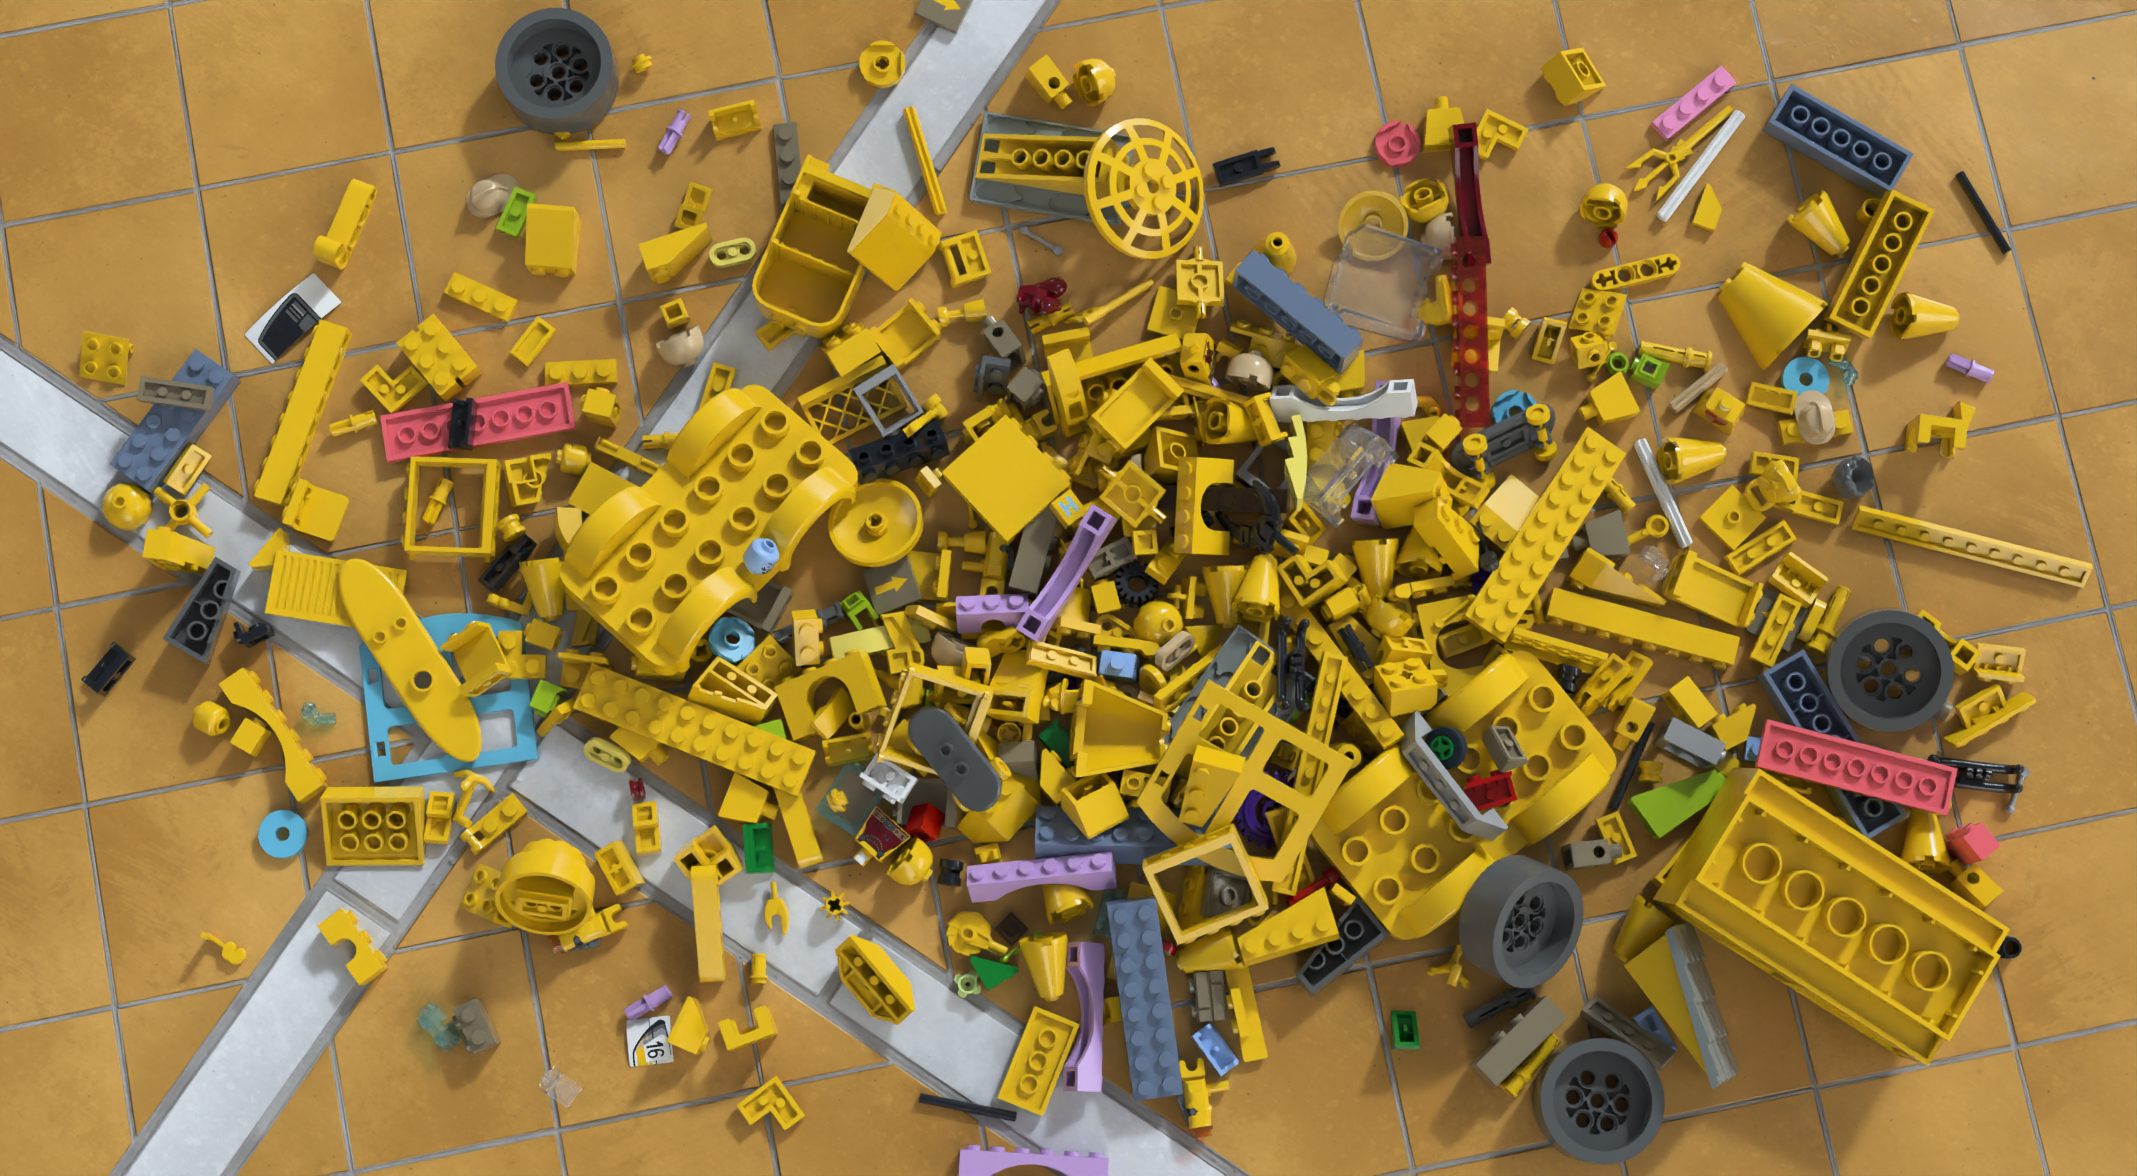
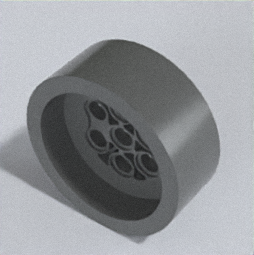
(545, 36)
(1918, 698)
(1521, 921)
(1635, 1083)

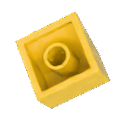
(1572, 76)

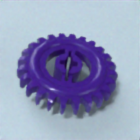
(1248, 818)

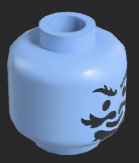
(761, 556)

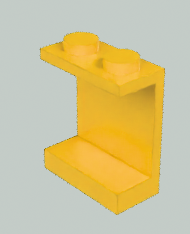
(478, 658)

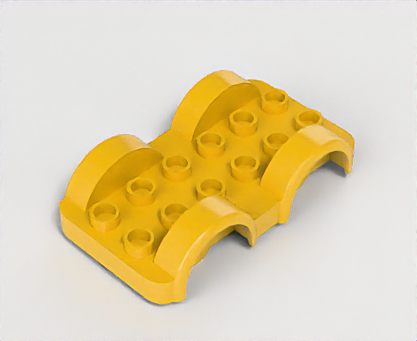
(670, 554)
(1402, 844)

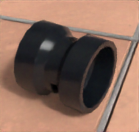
(1567, 677)
(950, 878)

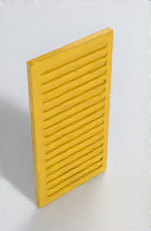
(309, 589)

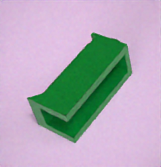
(1057, 740)

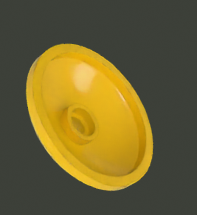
(1375, 205)

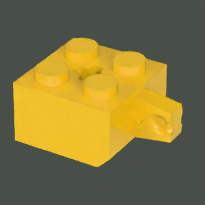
(1407, 686)

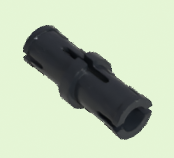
(1355, 648)

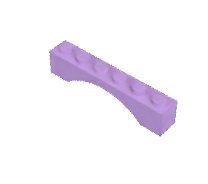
(1362, 509)
(1057, 591)
(1088, 871)
(1084, 1065)
(986, 1163)

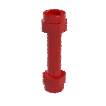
(1329, 877)

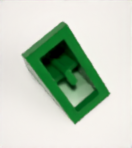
(992, 972)
(1404, 1030)

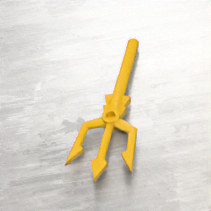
(1676, 154)

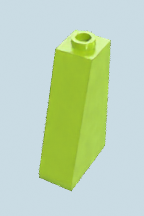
(1672, 804)

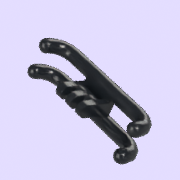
(1291, 665)
(1974, 773)

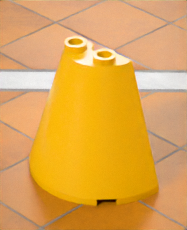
(1767, 311)
(1114, 732)

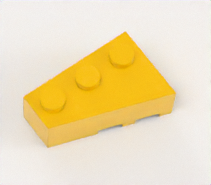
(1450, 536)
(176, 552)
(732, 693)
(1208, 782)

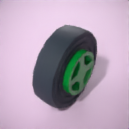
(1455, 743)

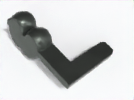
(1488, 560)

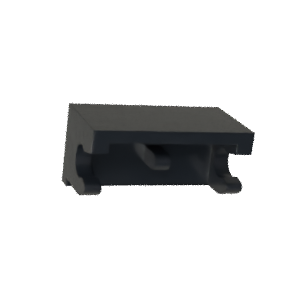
(463, 424)
(109, 669)

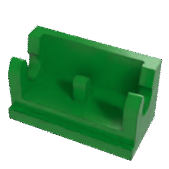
(758, 848)

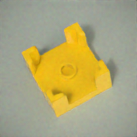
(1949, 430)
(751, 1035)

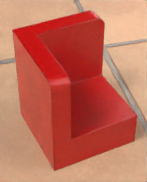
(925, 822)

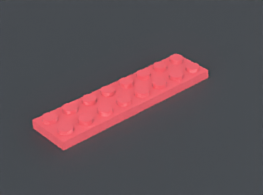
(498, 420)
(1856, 767)

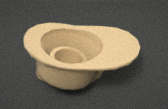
(490, 195)
(1814, 417)

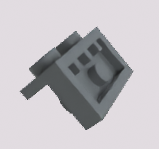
(992, 376)

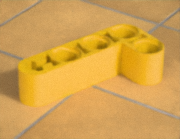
(347, 225)

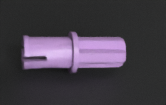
(674, 132)
(1969, 368)
(648, 1003)

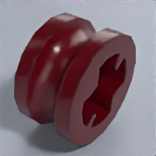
(637, 789)

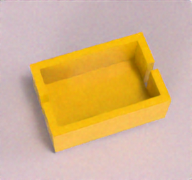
(439, 357)

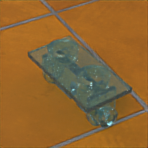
(1101, 926)
(443, 1035)

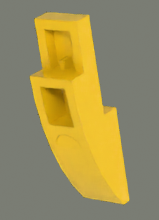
(1068, 392)

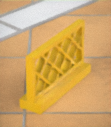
(843, 383)
(1555, 650)

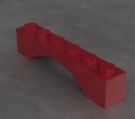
(1465, 167)

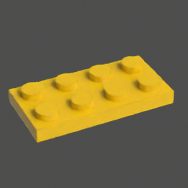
(1038, 1061)

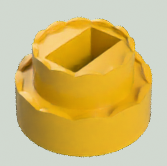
(546, 888)

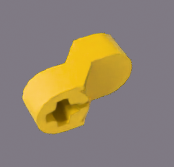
(1004, 641)

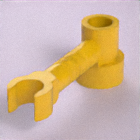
(934, 410)

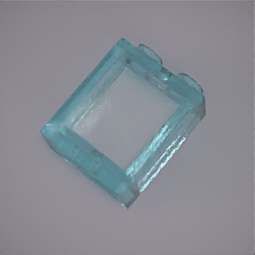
(859, 797)

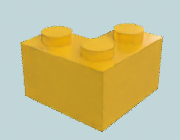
(1311, 585)
(974, 667)

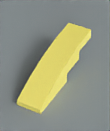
(1296, 465)
(872, 640)

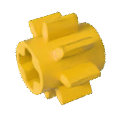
(836, 913)

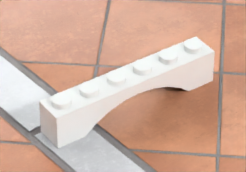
(1393, 399)

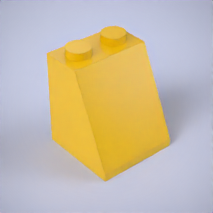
(552, 239)
(1403, 489)

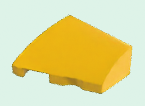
(525, 478)

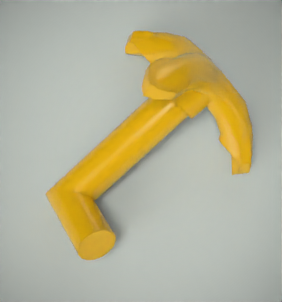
(468, 786)
(1452, 967)

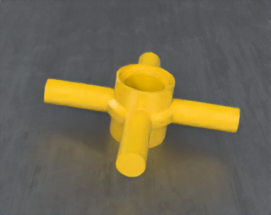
(191, 516)

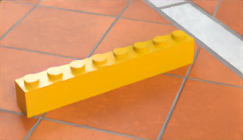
(302, 413)
(1641, 628)

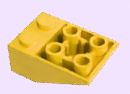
(1017, 690)

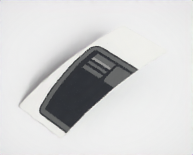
(292, 317)

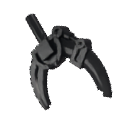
(1266, 529)

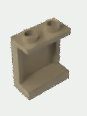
(767, 609)
(928, 791)

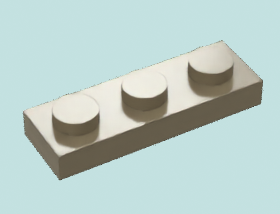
(175, 394)

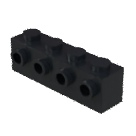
(899, 452)

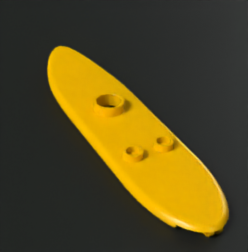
(403, 651)

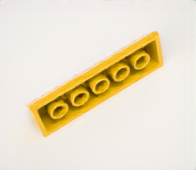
(1117, 367)

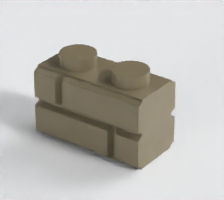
(1209, 996)

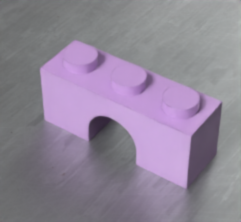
(975, 610)

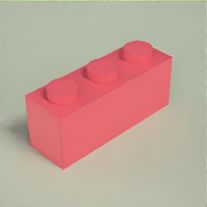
(1970, 843)

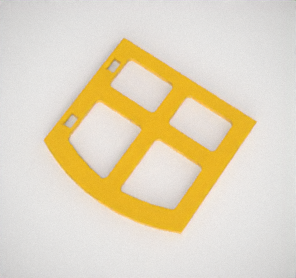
(1252, 777)

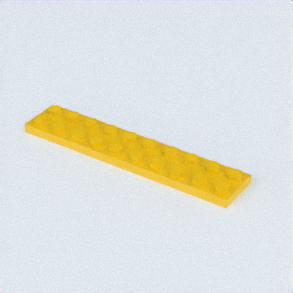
(1544, 535)
(694, 730)

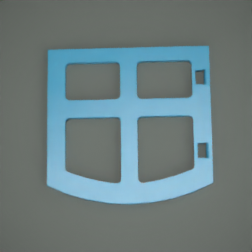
(382, 719)

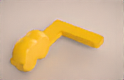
(506, 604)
(229, 951)

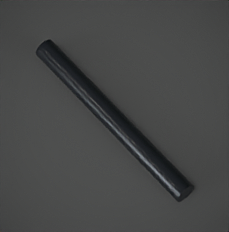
(1983, 212)
(1630, 767)
(967, 1107)

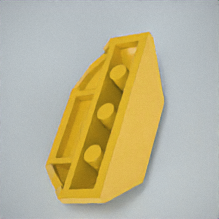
(1008, 815)
(875, 980)

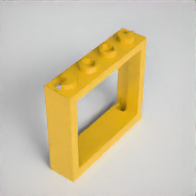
(1193, 849)

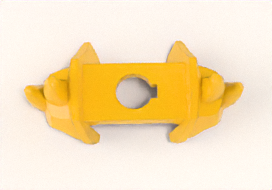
(1063, 700)

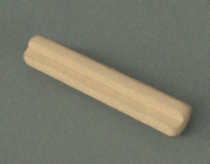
(1698, 387)

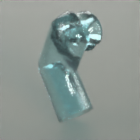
(1848, 369)
(315, 717)

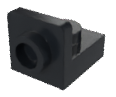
(256, 634)

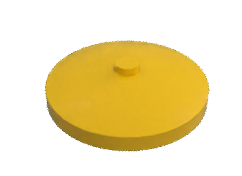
(878, 526)

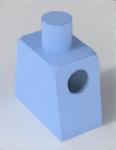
(1118, 666)

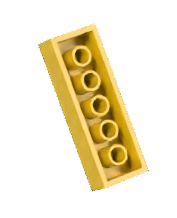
(1878, 264)

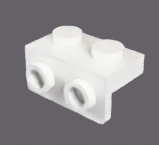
(889, 779)

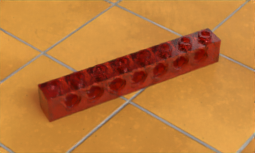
(1476, 248)

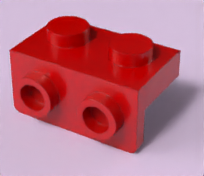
(1491, 790)

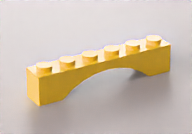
(300, 775)

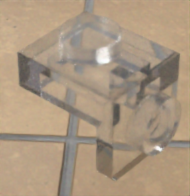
(1654, 558)
(559, 1087)

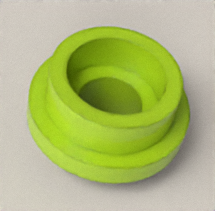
(1621, 358)

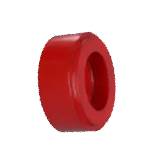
(1168, 948)

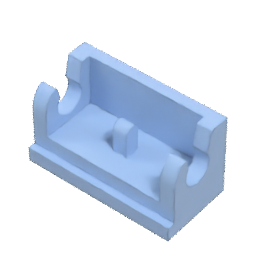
(1651, 1022)
(1215, 1049)

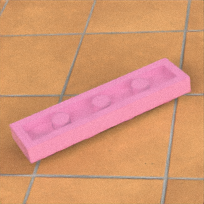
(1693, 103)

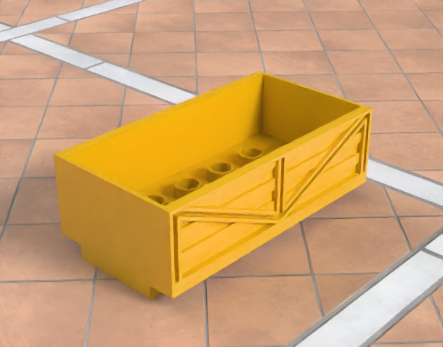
(1833, 915)

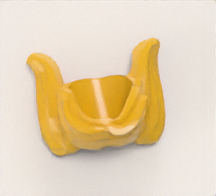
(1439, 311)

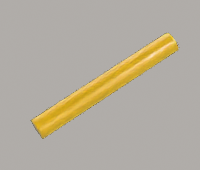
(590, 144)

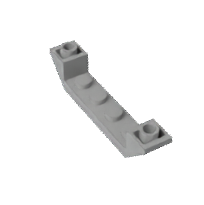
(1443, 785)

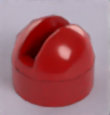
(1605, 240)

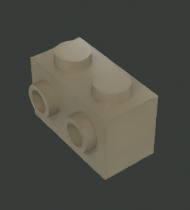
(1026, 389)
(476, 1026)

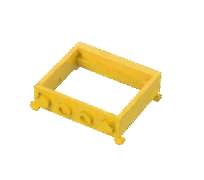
(489, 507)
(972, 726)

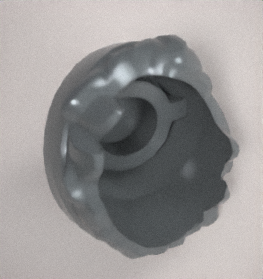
(1853, 477)

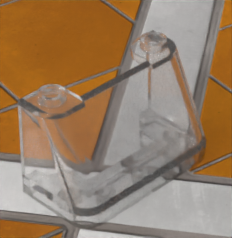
(1342, 468)

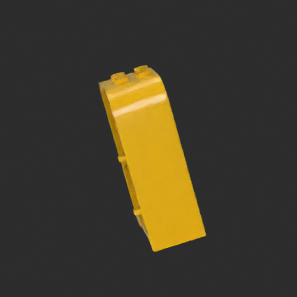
(809, 256)

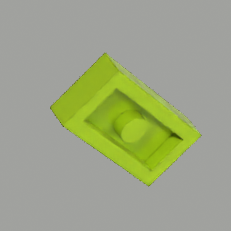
(514, 214)

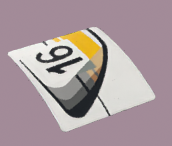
(648, 1041)

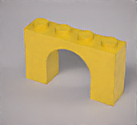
(1190, 530)
(1425, 618)
(798, 693)

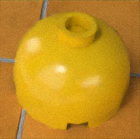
(1094, 81)
(1425, 200)
(1604, 206)
(127, 506)
(1387, 618)
(1158, 622)
(912, 863)

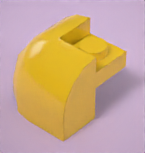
(709, 849)

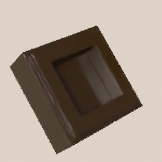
(1011, 929)

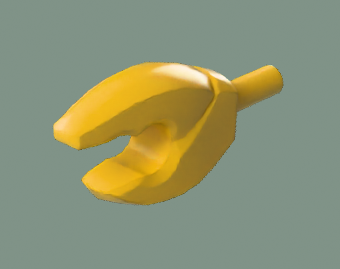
(776, 907)

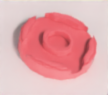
(1397, 144)

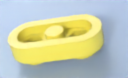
(732, 250)
(607, 754)

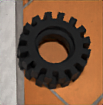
(1129, 596)

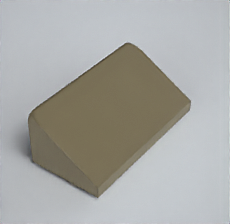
(1503, 748)

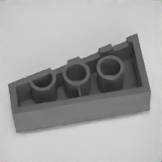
(204, 613)
(1358, 936)

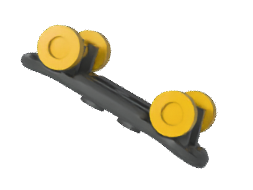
(1504, 441)
(956, 758)

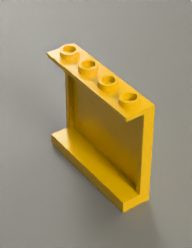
(1006, 478)

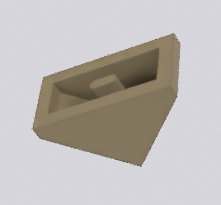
(1020, 757)

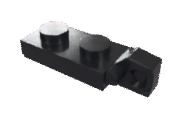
(507, 564)

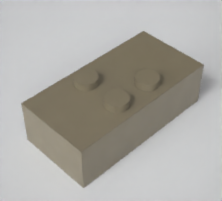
(1034, 555)
(1517, 1041)

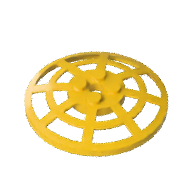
(1137, 190)

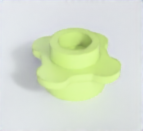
(961, 981)

